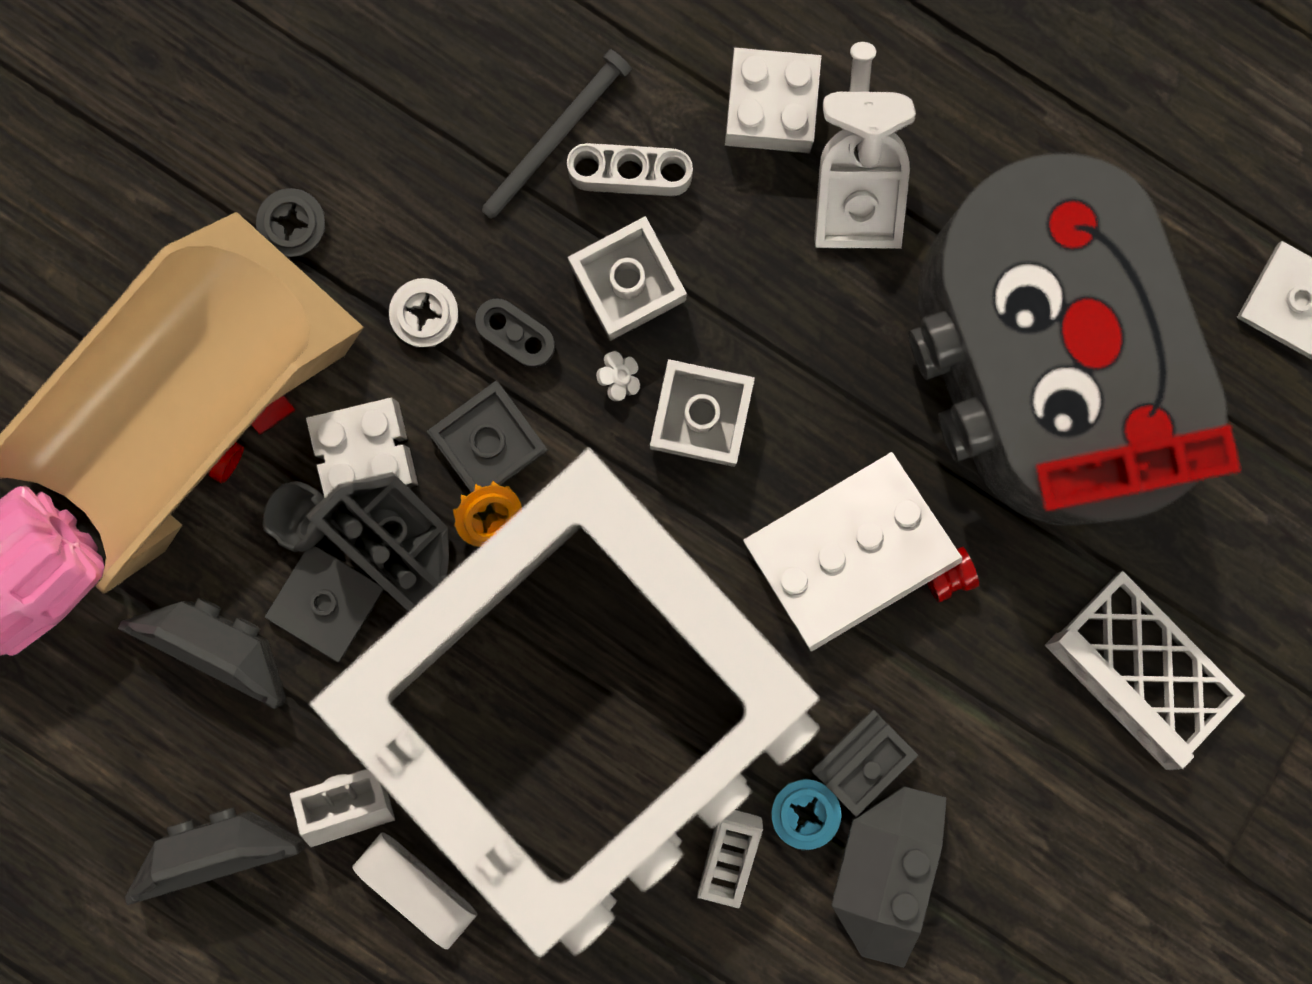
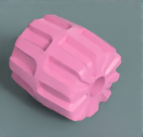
(42, 567)

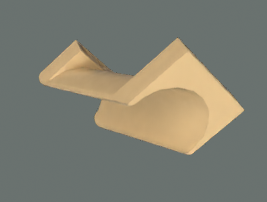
(173, 384)

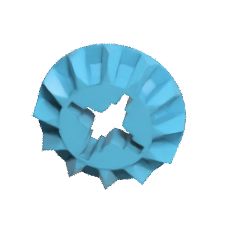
(810, 834)

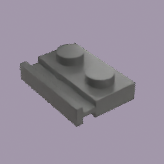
(864, 762)

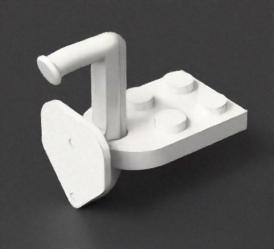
(865, 191)

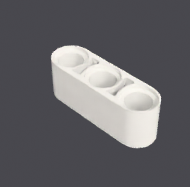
(612, 156)
(414, 890)

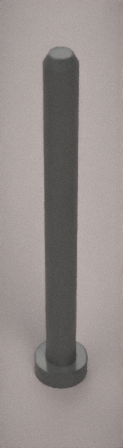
(614, 66)

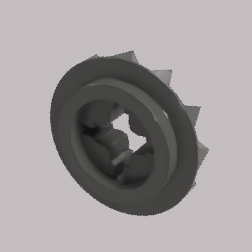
(280, 206)

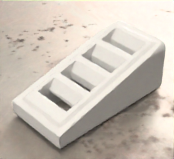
(741, 823)

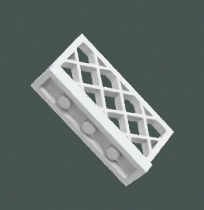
(1120, 698)

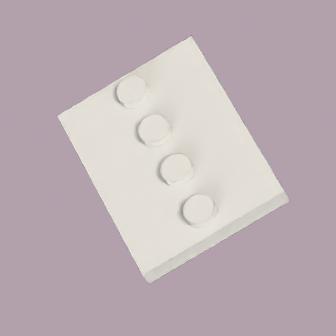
(852, 551)

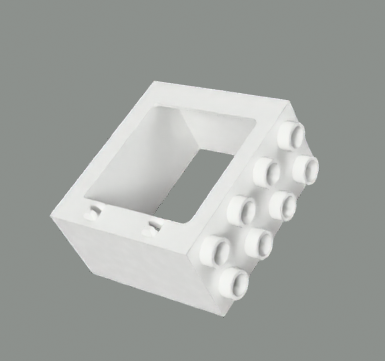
(534, 905)

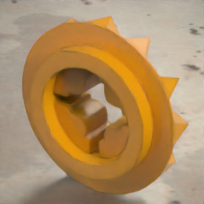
(468, 522)

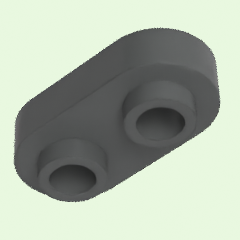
(515, 333)

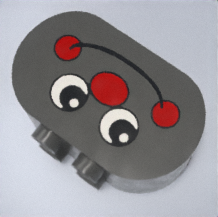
(1061, 331)

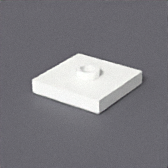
(1283, 299)

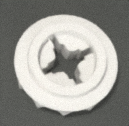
(412, 296)

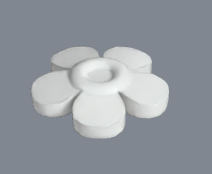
(618, 374)

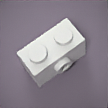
(341, 807)

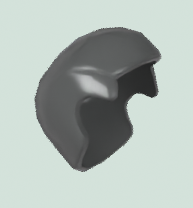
(286, 516)

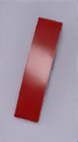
(1138, 467)

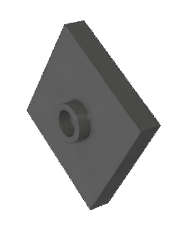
(487, 439)
(325, 602)

